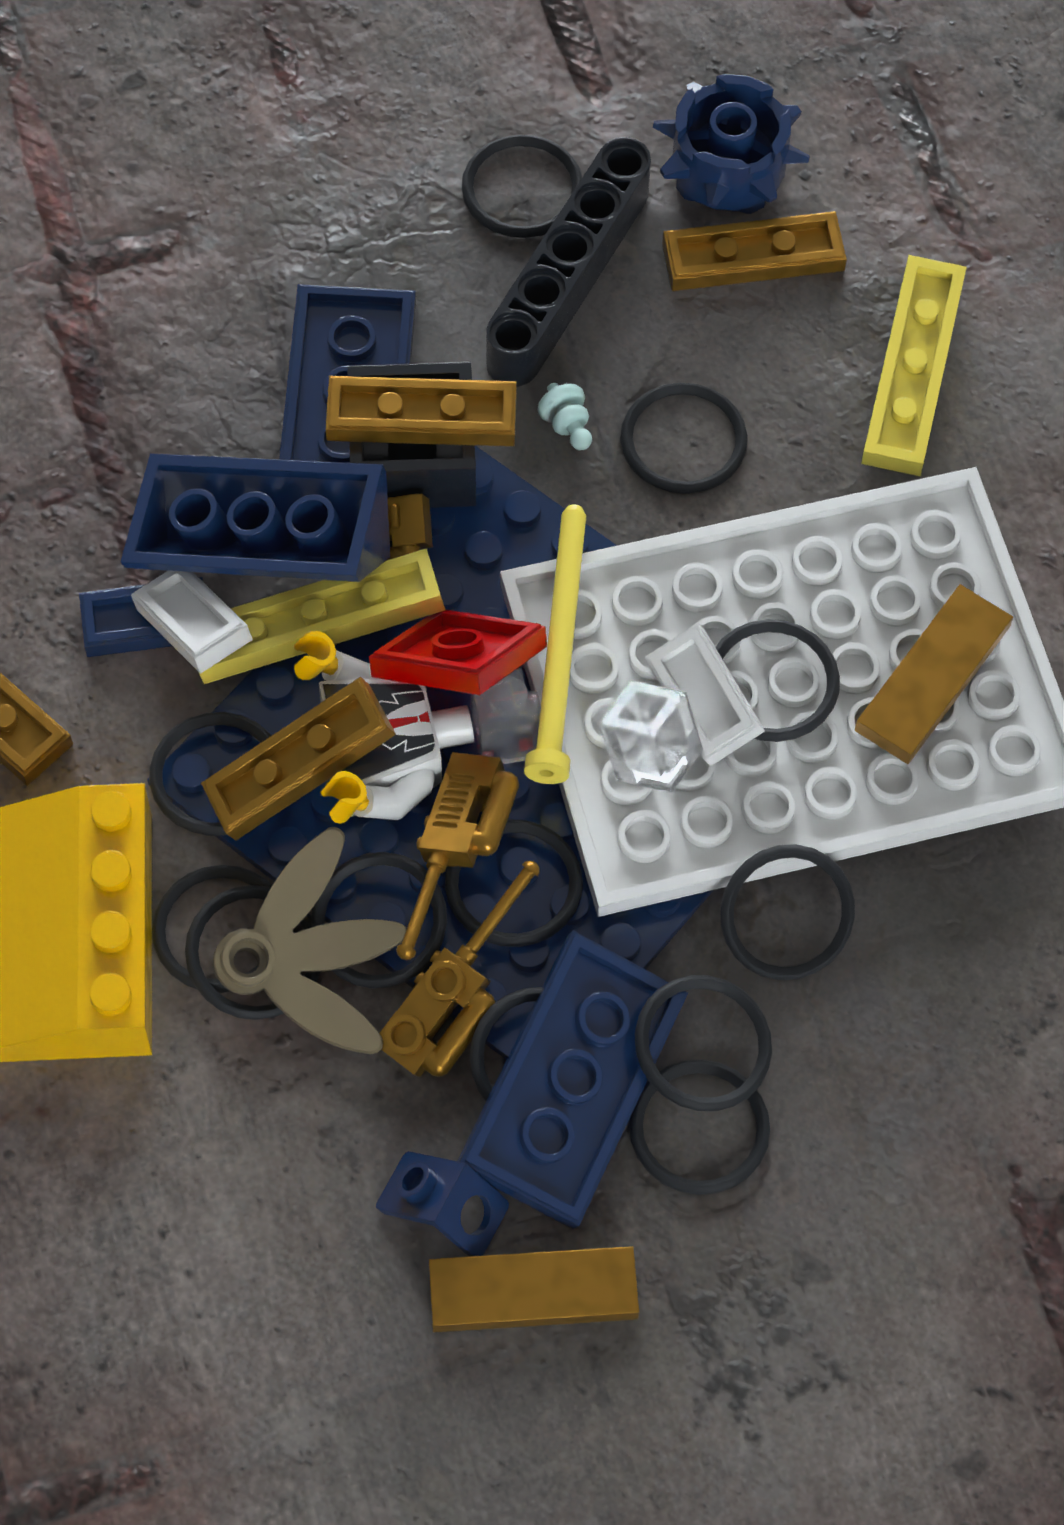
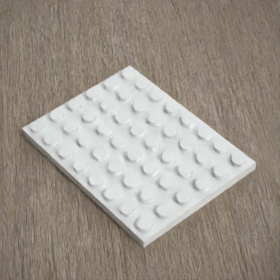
(868, 583)

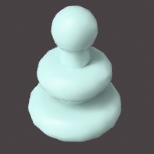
(565, 411)

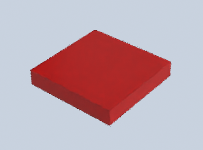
(458, 651)

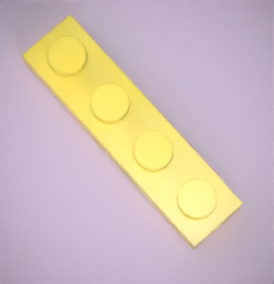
(914, 366)
(343, 610)

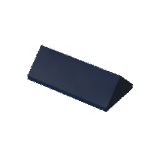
(260, 518)

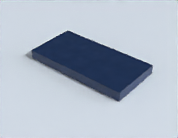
(334, 331)
(569, 1082)

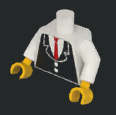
(405, 767)

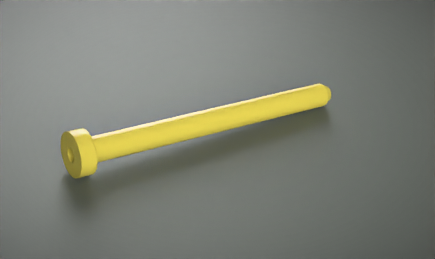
(547, 762)

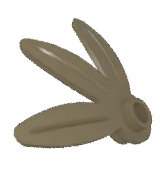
(325, 947)

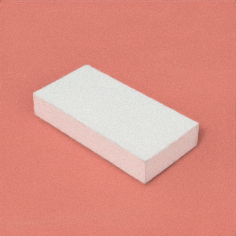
(191, 618)
(717, 703)

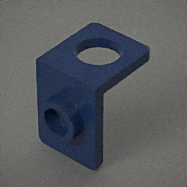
(434, 1193)

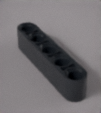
(615, 192)

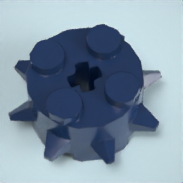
(730, 143)

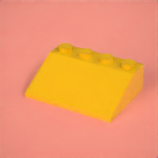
(76, 925)

